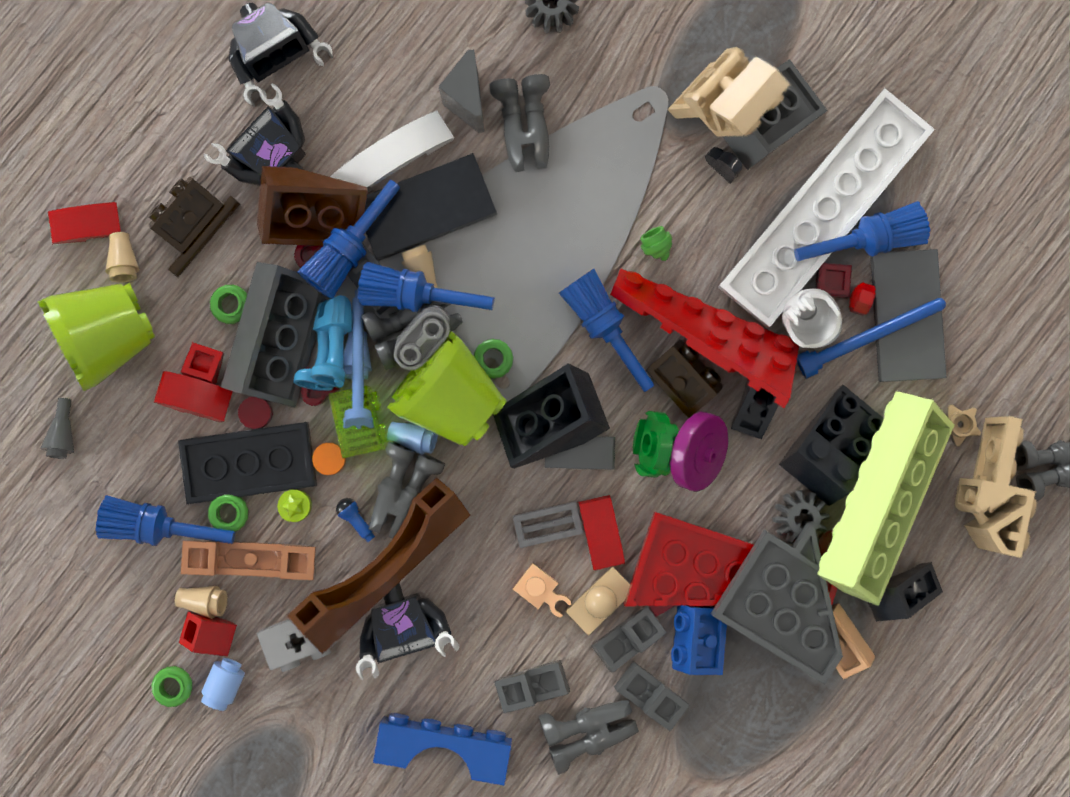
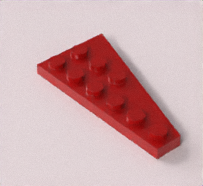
(716, 334)
(686, 565)

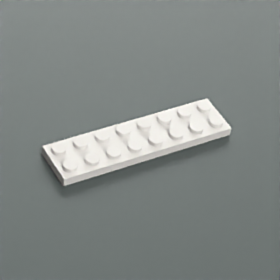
(826, 206)

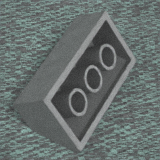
(273, 335)

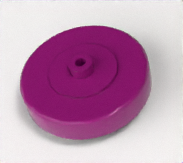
(699, 451)

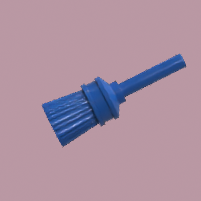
(877, 233)
(344, 248)
(409, 290)
(602, 320)
(149, 524)

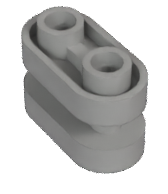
(422, 337)

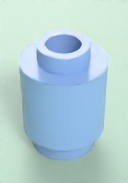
(222, 684)

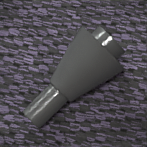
(59, 438)

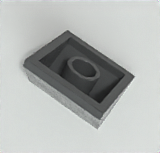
(462, 92)

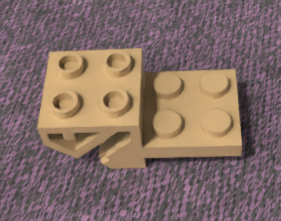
(732, 94)
(999, 509)

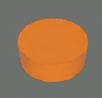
(328, 459)

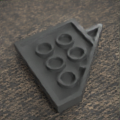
(785, 603)

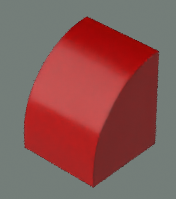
(207, 635)

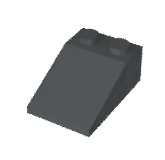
(783, 122)

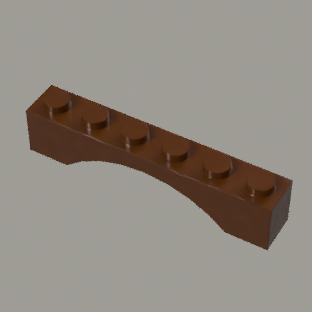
(334, 610)

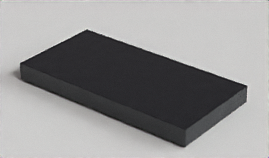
(430, 207)
(247, 462)

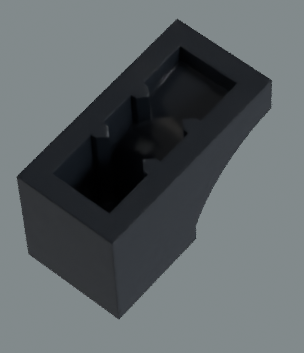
(754, 412)
(907, 593)

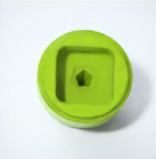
(294, 505)

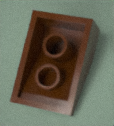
(305, 206)

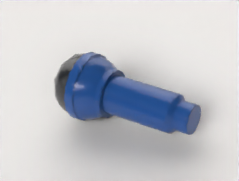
(348, 510)

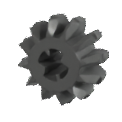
(551, 17)
(793, 509)

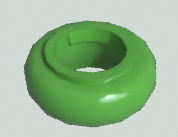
(217, 299)
(504, 349)
(238, 503)
(159, 691)

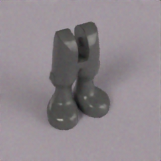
(1028, 457)
(391, 495)
(598, 731)

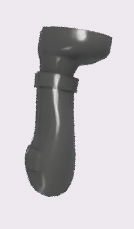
(507, 93)
(382, 327)

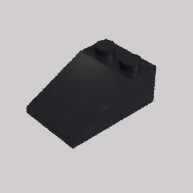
(551, 417)

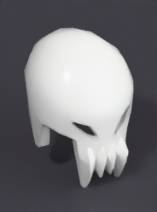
(812, 318)

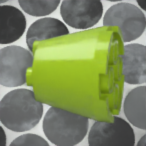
(97, 330)
(449, 394)

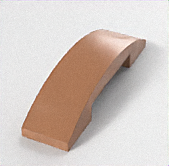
(248, 559)

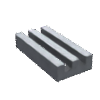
(547, 524)

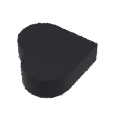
(724, 163)

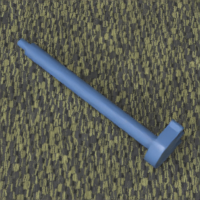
(357, 415)

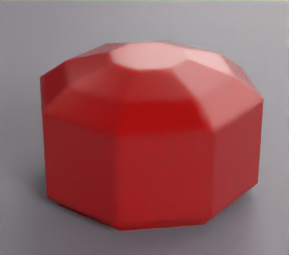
(862, 298)

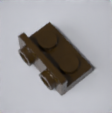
(184, 213)
(685, 378)

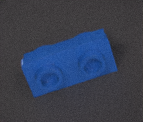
(698, 641)

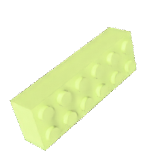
(886, 497)

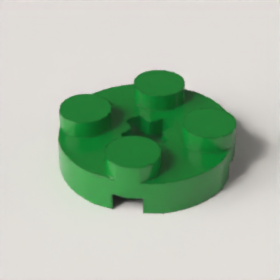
(654, 444)

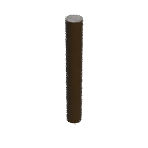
(204, 236)

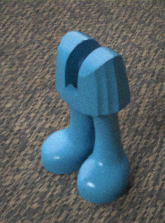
(331, 324)

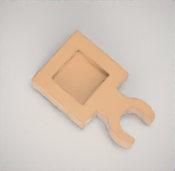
(538, 588)

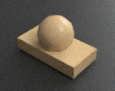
(599, 600)

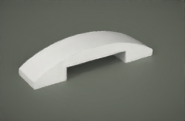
(396, 151)

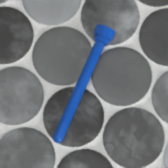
(812, 362)

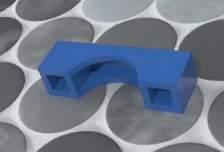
(483, 753)

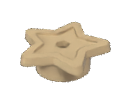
(969, 424)

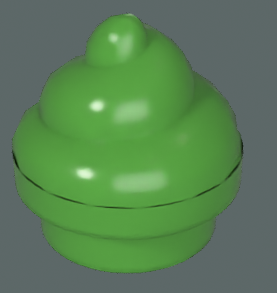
(657, 243)

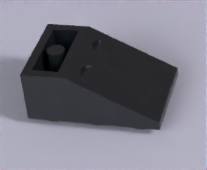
(834, 446)

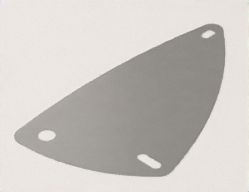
(546, 234)

